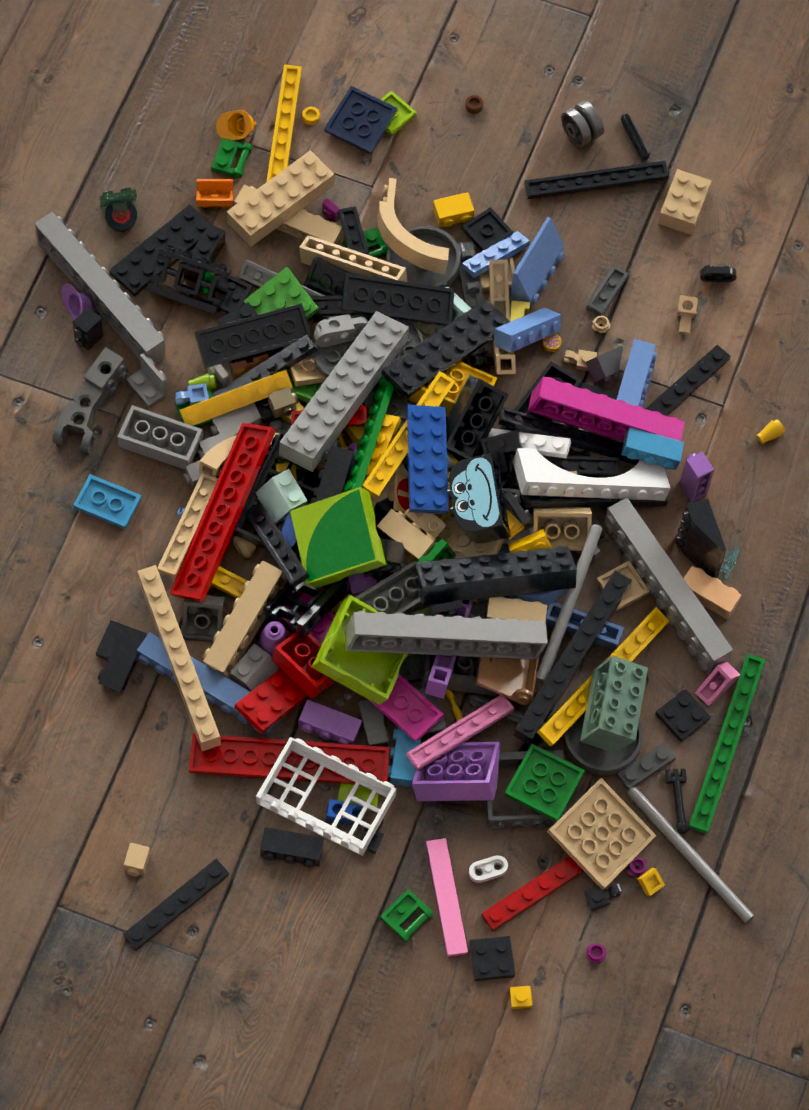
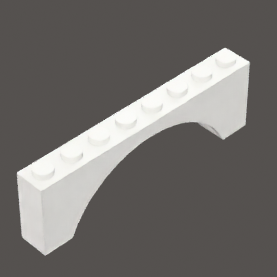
(543, 478)

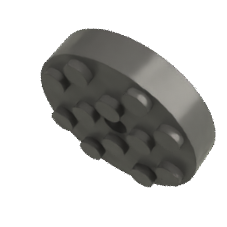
(421, 276)
(598, 760)

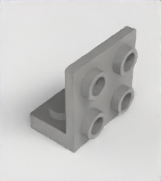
(148, 382)

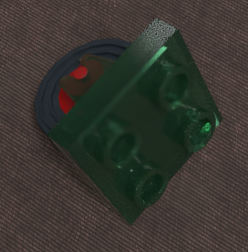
(120, 210)

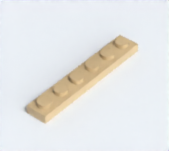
(187, 526)

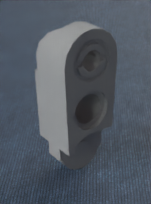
(338, 330)

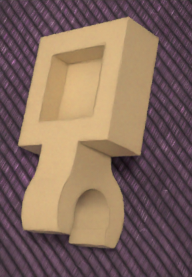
(579, 359)

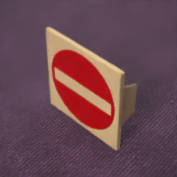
(399, 492)

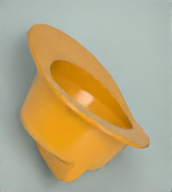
(235, 125)

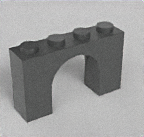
(373, 722)

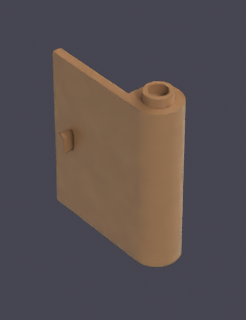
(509, 677)

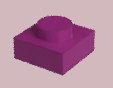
(330, 210)

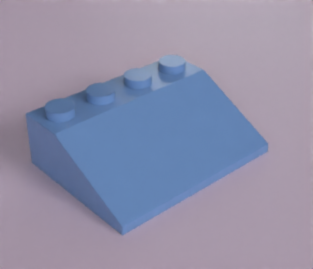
(537, 264)

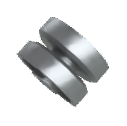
(582, 124)

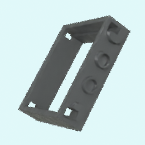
(517, 821)

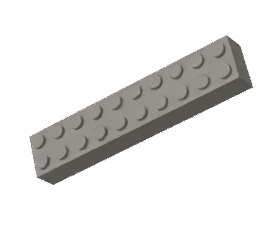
(104, 292)
(343, 391)
(667, 586)
(445, 635)

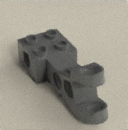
(100, 385)

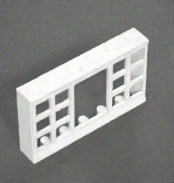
(334, 764)

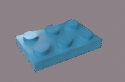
(107, 501)

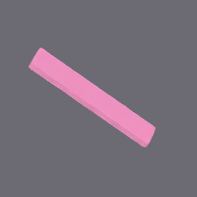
(460, 732)
(446, 897)

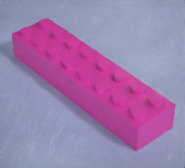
(598, 411)

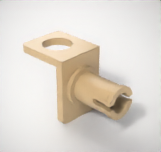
(686, 315)

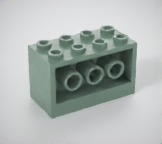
(614, 704)

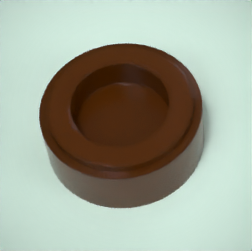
(474, 104)

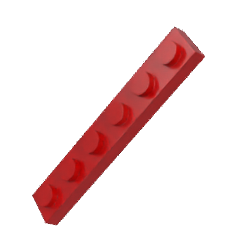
(531, 893)

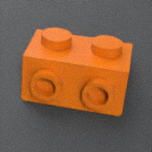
(214, 193)

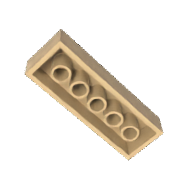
(280, 198)
(245, 619)

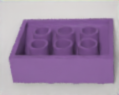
(460, 774)

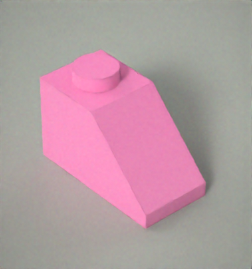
(717, 683)

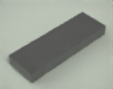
(607, 291)

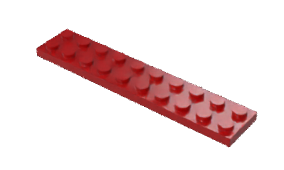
(222, 512)
(258, 755)

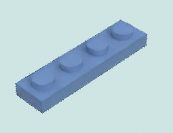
(499, 251)

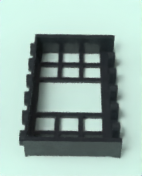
(261, 477)

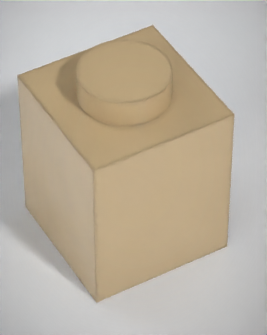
(136, 859)

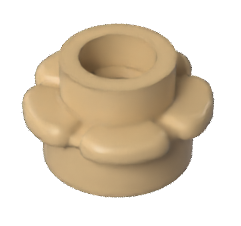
(601, 320)

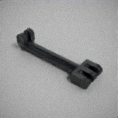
(676, 780)

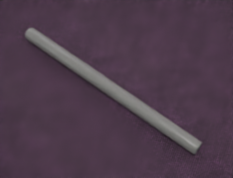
(568, 604)
(690, 854)

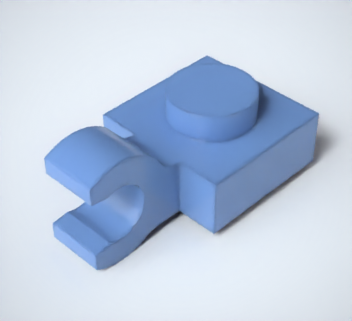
(194, 394)

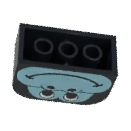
(479, 499)

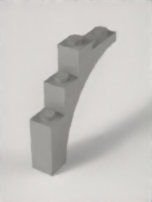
(222, 428)

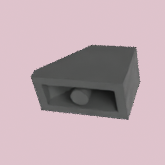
(605, 365)

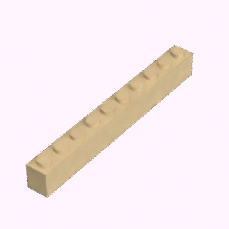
(179, 658)

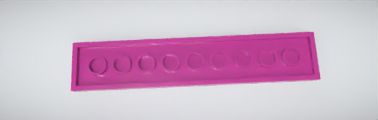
(405, 704)

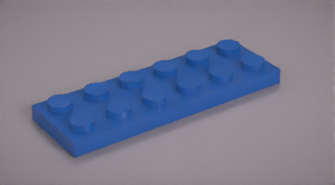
(427, 459)

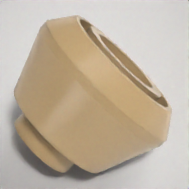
(244, 547)

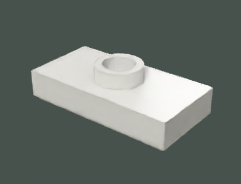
(220, 374)

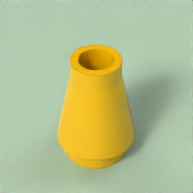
(771, 431)

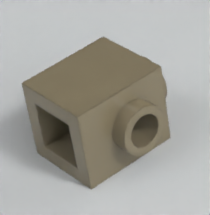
(282, 402)

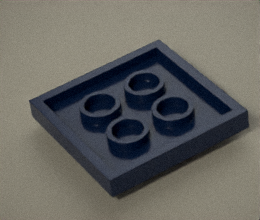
(361, 120)

